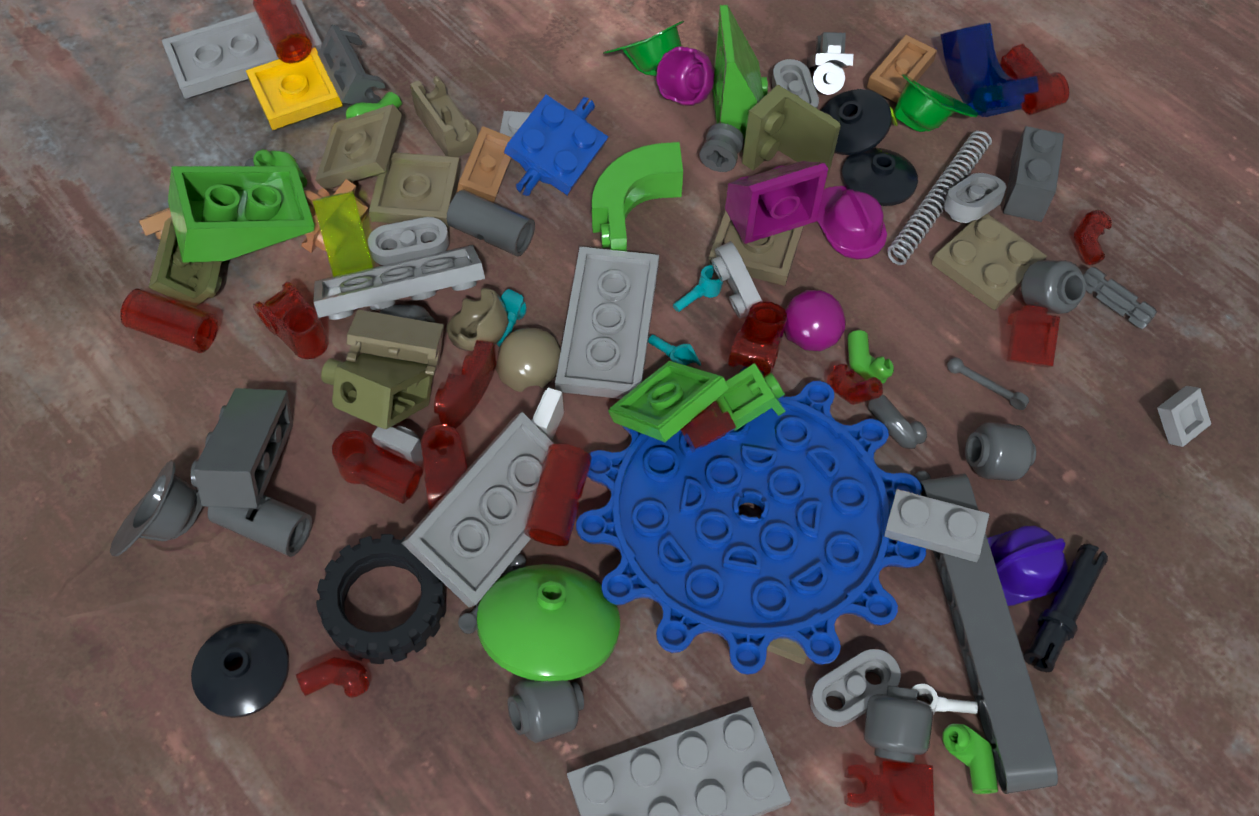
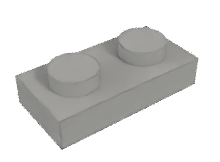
(937, 525)

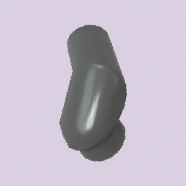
(898, 427)

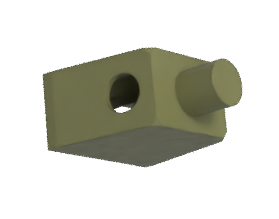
(378, 388)

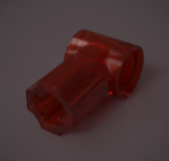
(1052, 87)
(377, 468)

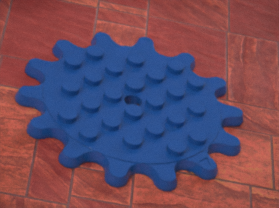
(753, 576)

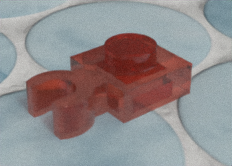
(899, 788)

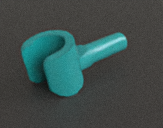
(705, 287)
(515, 310)
(681, 354)

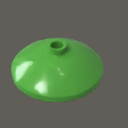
(547, 623)

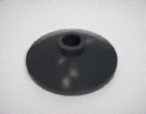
(864, 128)
(882, 175)
(250, 686)

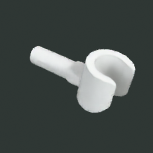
(943, 704)

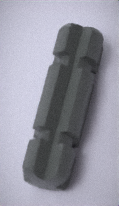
(1118, 298)

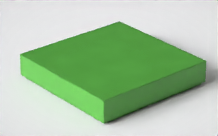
(668, 400)

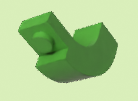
(632, 179)

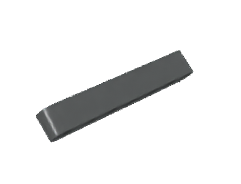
(993, 657)

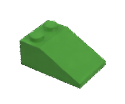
(737, 74)
(235, 209)

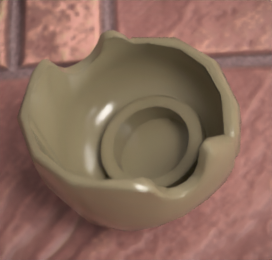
(478, 320)
(528, 359)

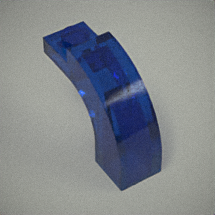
(978, 74)

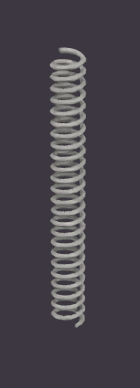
(922, 223)

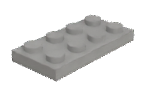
(224, 51)
(387, 283)
(607, 323)
(483, 516)
(697, 772)

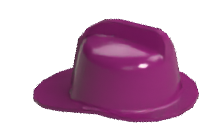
(852, 222)

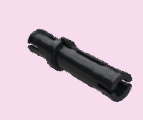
(1059, 621)

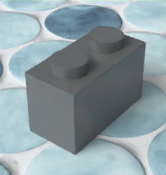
(1033, 174)

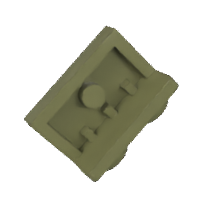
(181, 281)

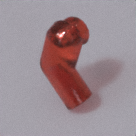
(1087, 235)
(852, 391)
(335, 671)

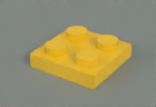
(293, 90)

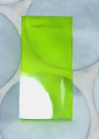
(343, 233)

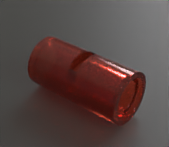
(284, 29)
(169, 320)
(558, 494)

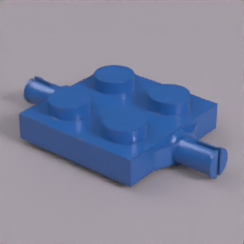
(555, 145)

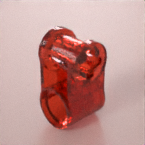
(294, 322)
(759, 337)
(445, 469)

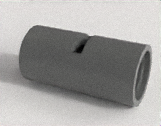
(490, 222)
(271, 524)

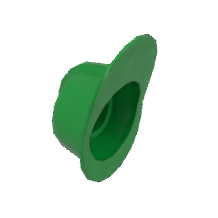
(648, 52)
(927, 108)

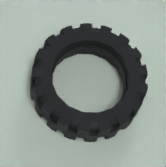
(385, 644)

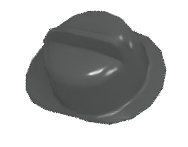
(162, 513)

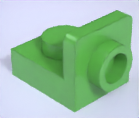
(750, 396)

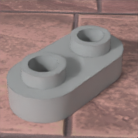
(795, 78)
(974, 197)
(408, 240)
(731, 267)
(852, 688)

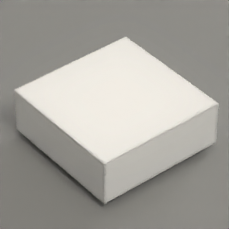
(549, 412)

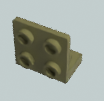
(790, 126)

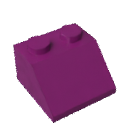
(776, 199)

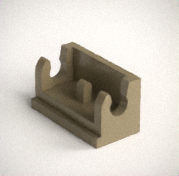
(443, 119)
(395, 338)

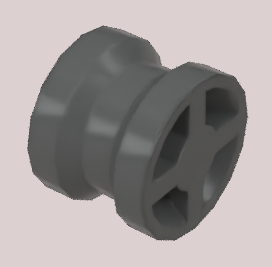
(722, 147)

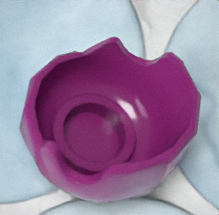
(685, 76)
(814, 320)

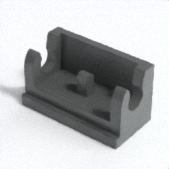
(345, 69)

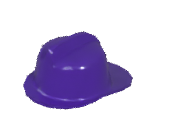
(1028, 563)

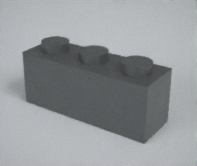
(243, 449)

